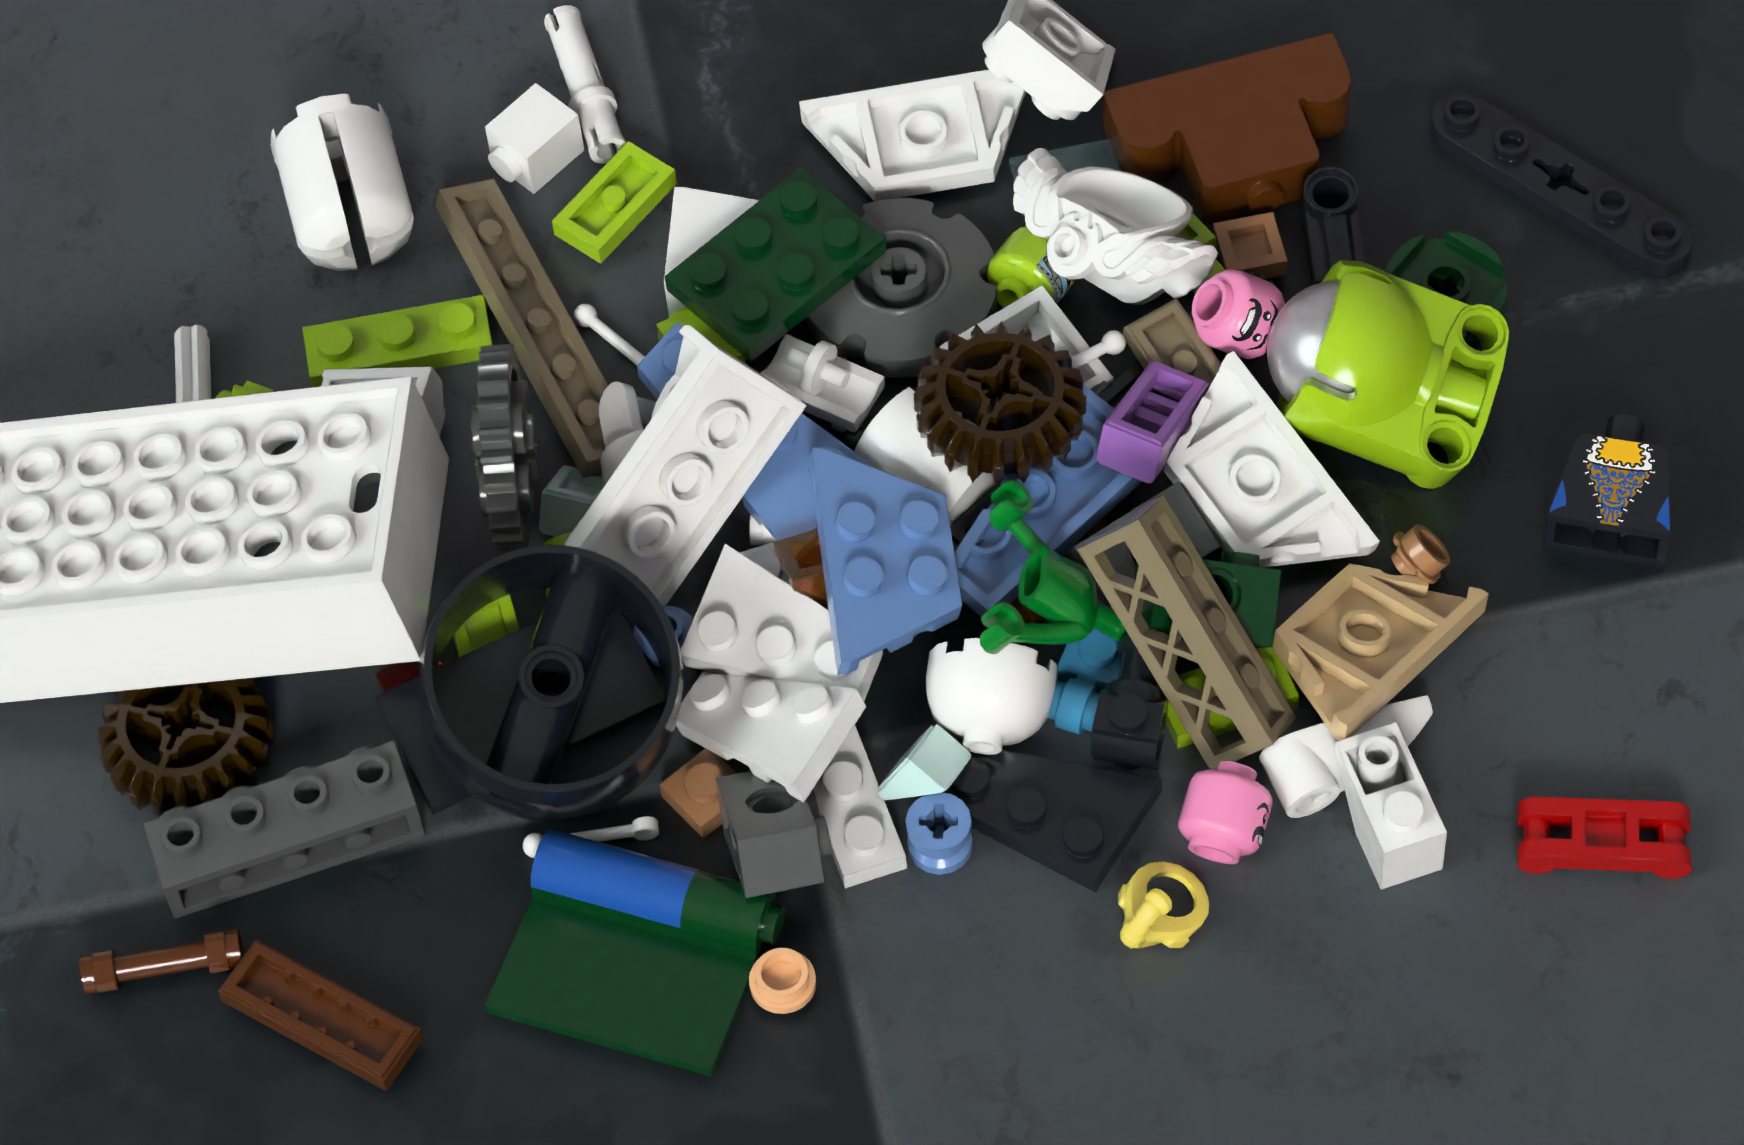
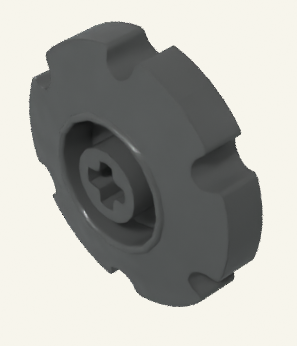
(913, 294)

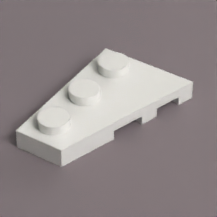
(765, 630)
(771, 725)

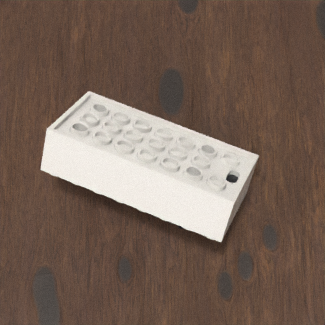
(217, 539)

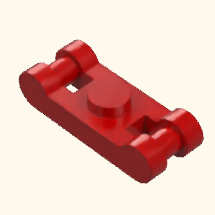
(1604, 835)

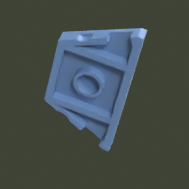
(881, 556)

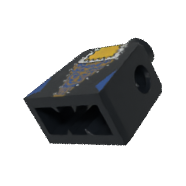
(1613, 497)

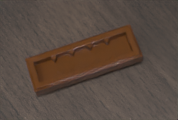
(321, 1015)

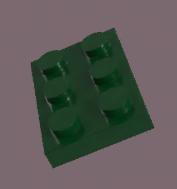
(775, 264)

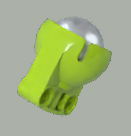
(1387, 370)

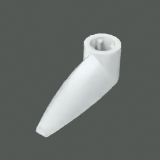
(1305, 763)

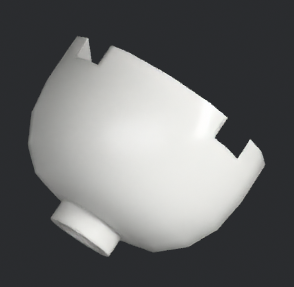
(989, 696)

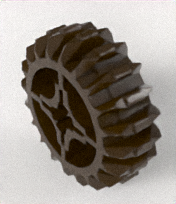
(988, 387)
(196, 752)

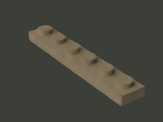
(529, 315)

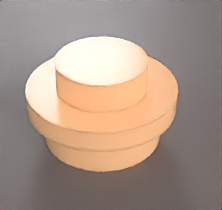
(782, 981)

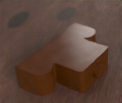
(1234, 125)

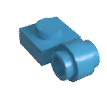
(1081, 676)

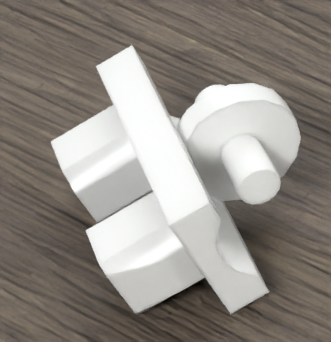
(826, 383)

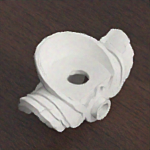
(1111, 229)

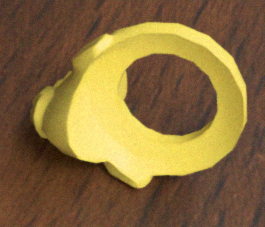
(1145, 912)

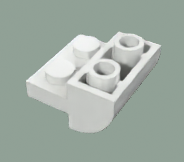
(896, 448)

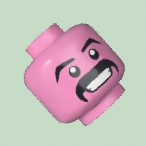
(1236, 312)
(1225, 813)

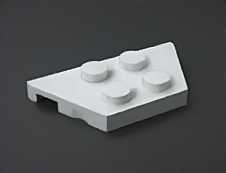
(918, 132)
(1260, 480)

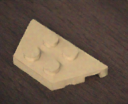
(1368, 640)

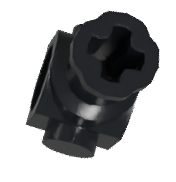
(1130, 714)

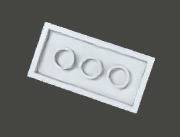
(688, 465)

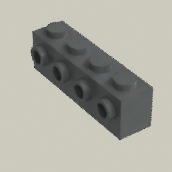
(283, 829)

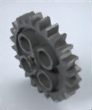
(504, 447)

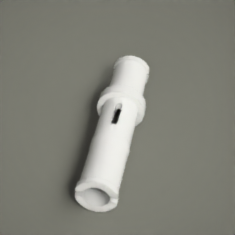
(588, 94)

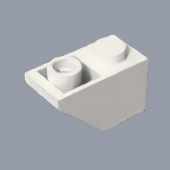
(1390, 806)

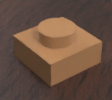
(1251, 245)
(694, 791)

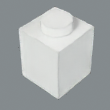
(534, 139)

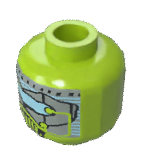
(1023, 267)

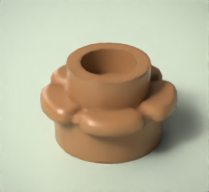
(1420, 554)

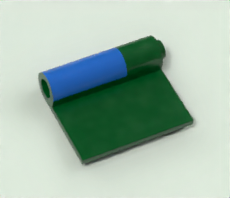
(633, 952)

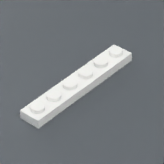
(846, 794)

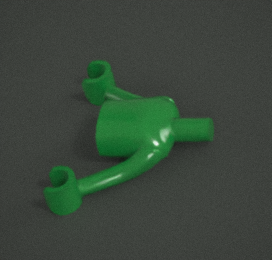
(1047, 585)

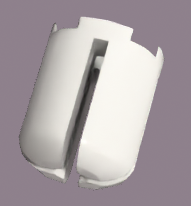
(360, 154)

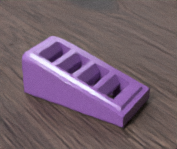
(1147, 425)

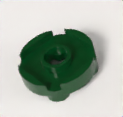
(1455, 259)

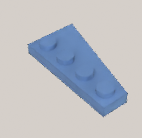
(783, 489)
(1064, 509)

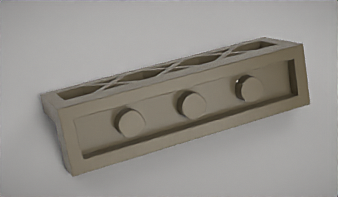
(1204, 622)

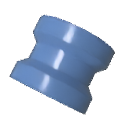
(942, 849)

